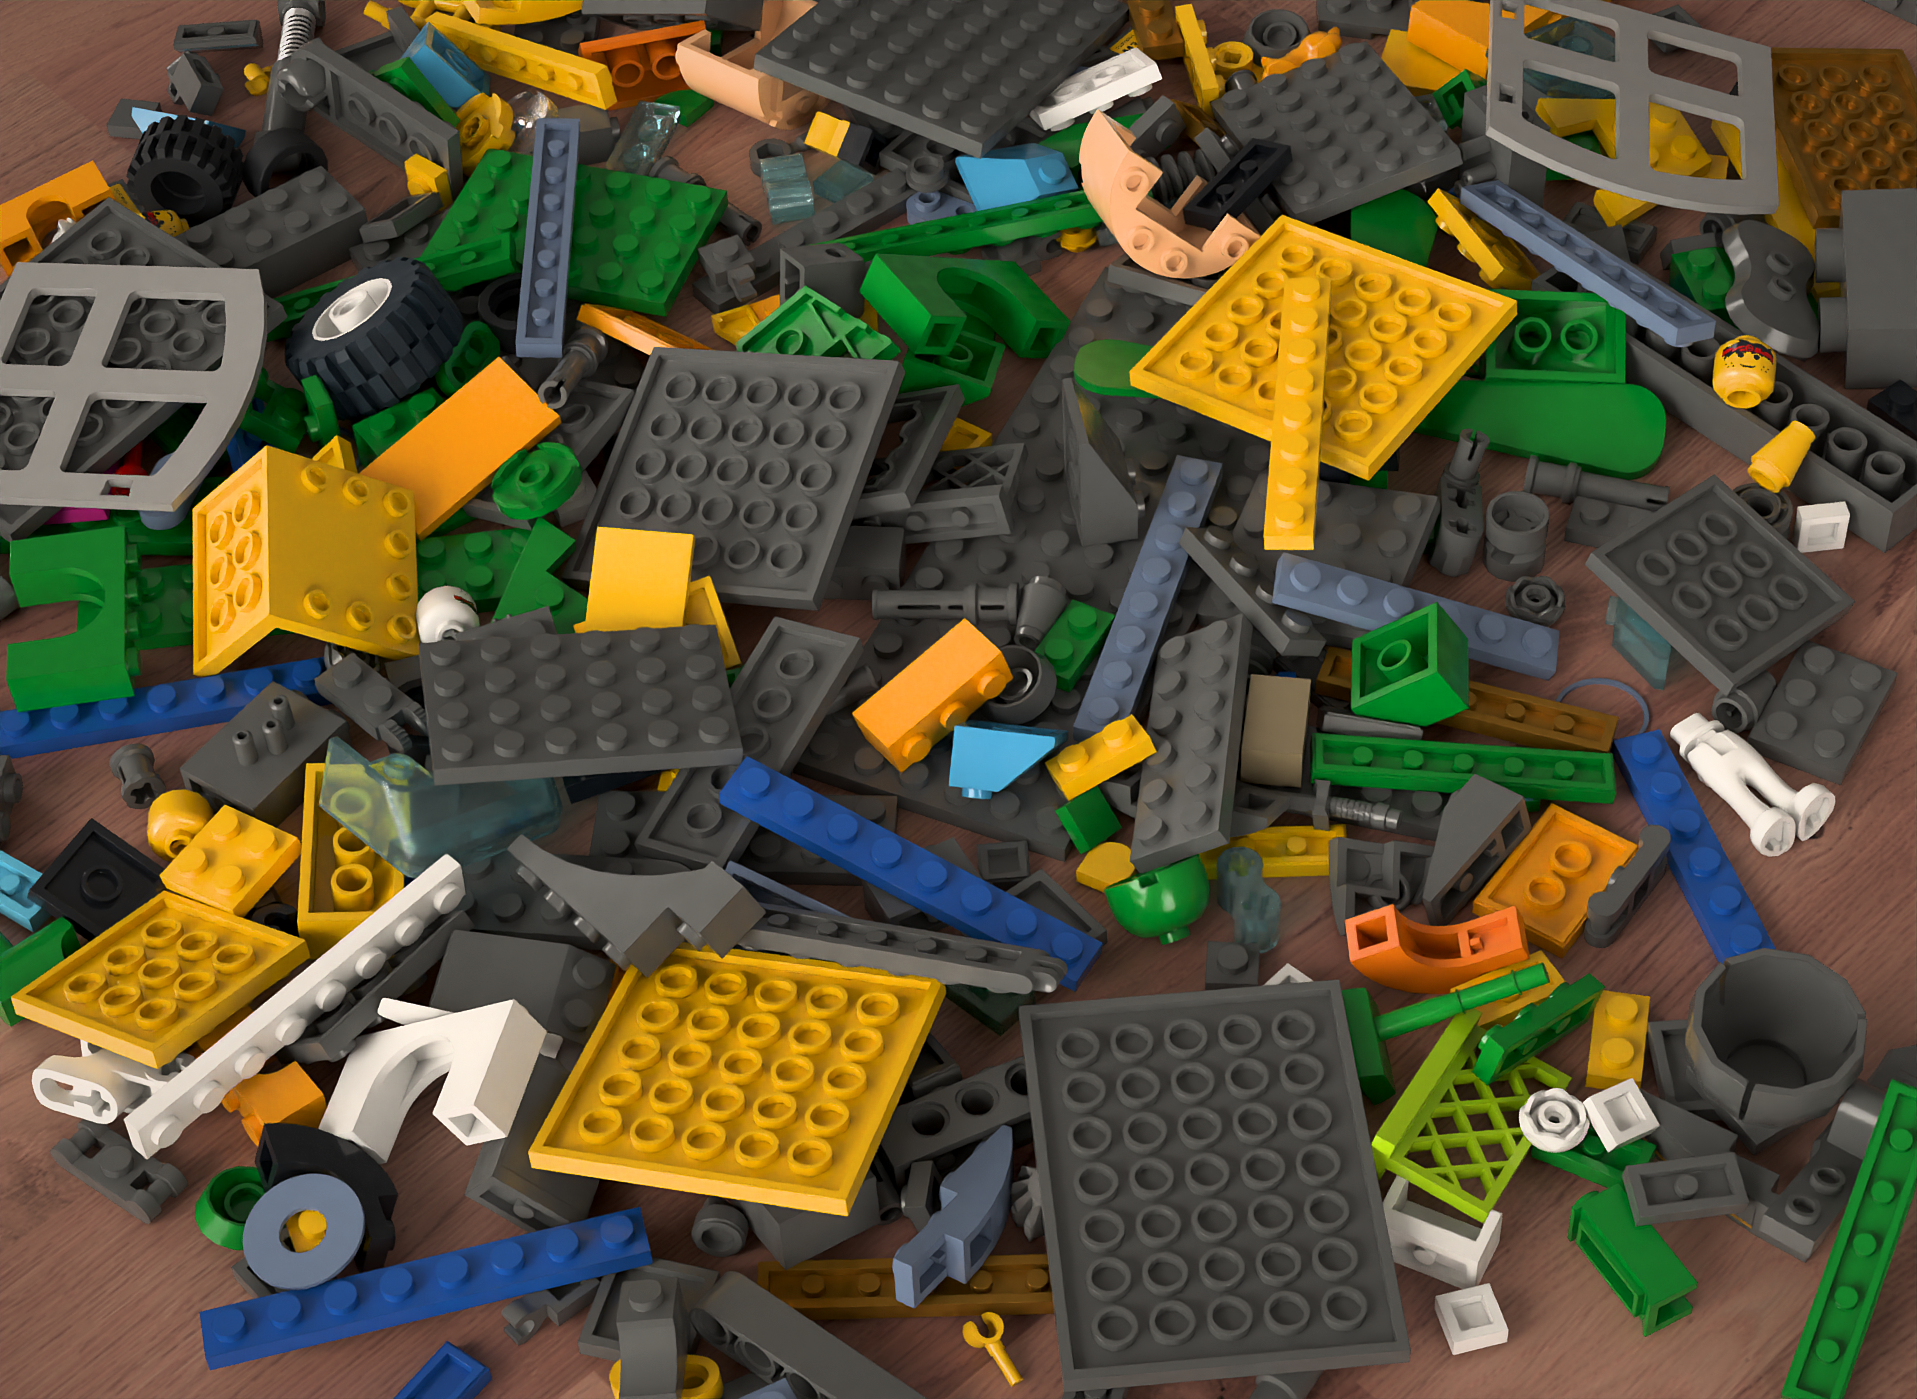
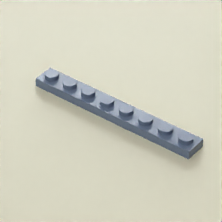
(548, 239)
(1589, 264)
(1148, 597)

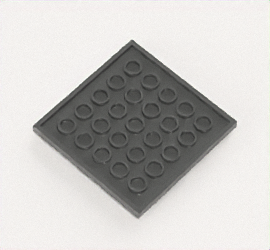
(751, 461)

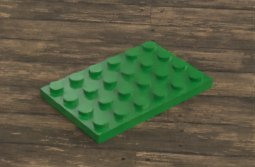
(629, 235)

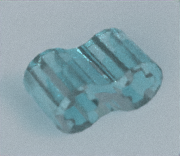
(786, 188)
(1248, 898)

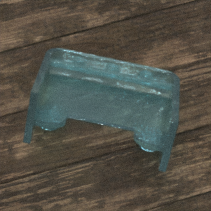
(414, 823)

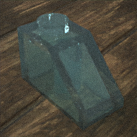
(1638, 642)

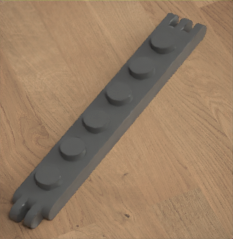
(904, 950)

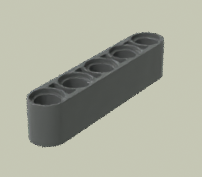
(785, 1344)

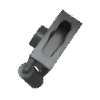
(194, 83)

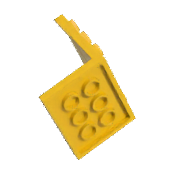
(306, 555)

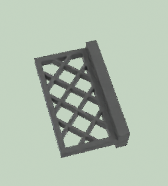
(952, 508)

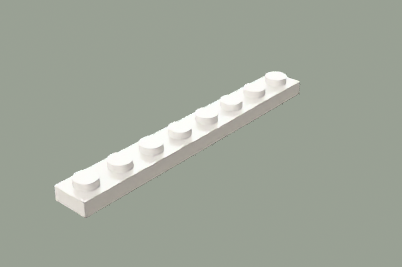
(287, 1013)

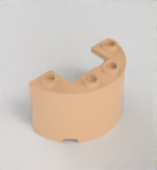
(738, 85)
(1149, 232)

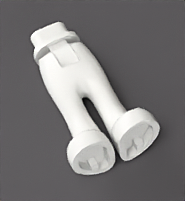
(1731, 763)

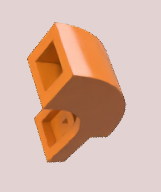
(1429, 957)

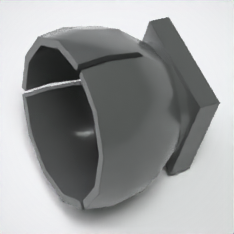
(1773, 1043)

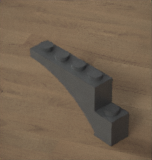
(643, 914)

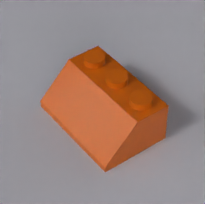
(642, 62)

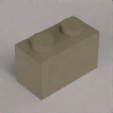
(1275, 730)

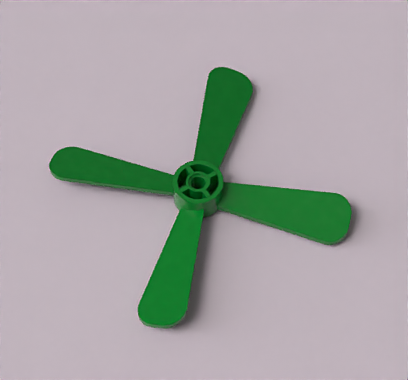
(1597, 425)

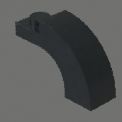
(300, 1150)

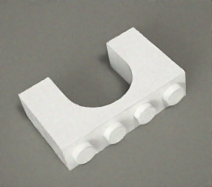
(488, 1065)

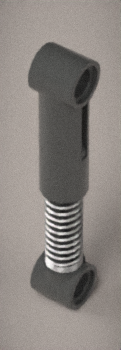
(298, 26)

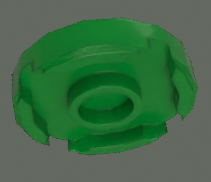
(536, 481)

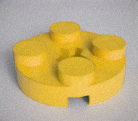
(483, 126)

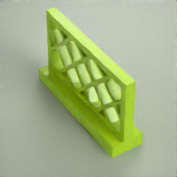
(1423, 1101)

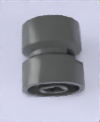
(1515, 535)

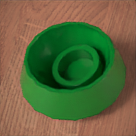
(227, 1204)

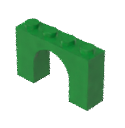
(926, 295)
(100, 657)

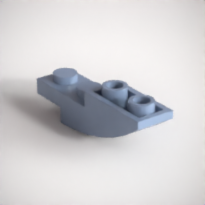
(966, 1229)

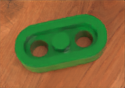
(468, 362)

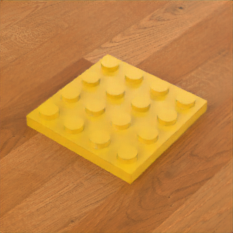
(160, 978)

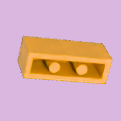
(933, 695)

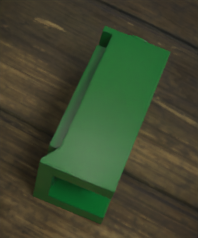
(1631, 1259)

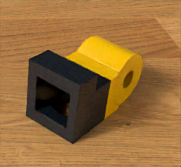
(846, 141)

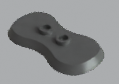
(1772, 288)

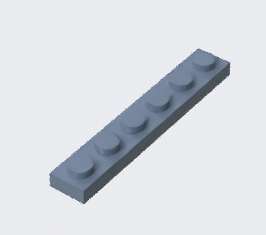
(1375, 602)

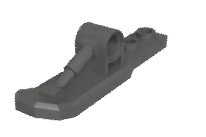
(1822, 1189)

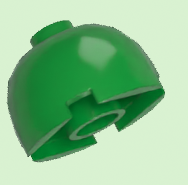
(1161, 900)

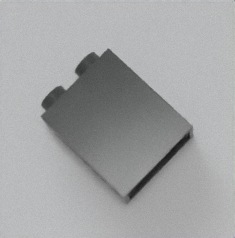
(1877, 273)

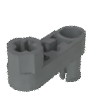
(1461, 512)

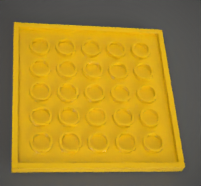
(1392, 343)
(742, 1078)

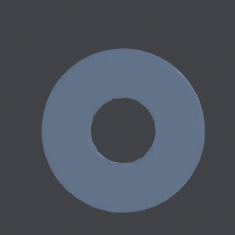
(314, 1267)

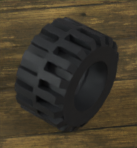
(185, 169)

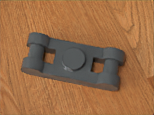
(1627, 888)
(119, 1170)

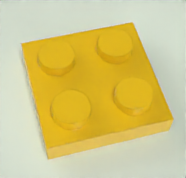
(231, 862)

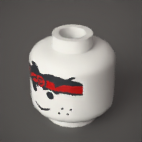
(445, 613)

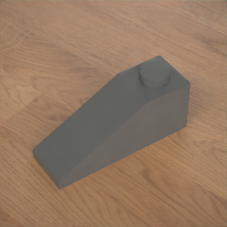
(1473, 840)

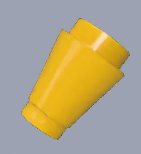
(1781, 457)

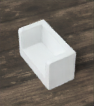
(1438, 1242)

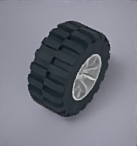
(376, 336)

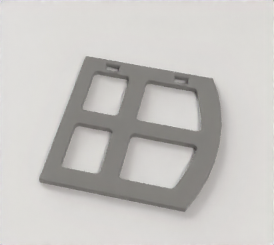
(1633, 90)
(88, 380)

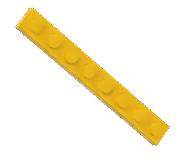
(1298, 415)

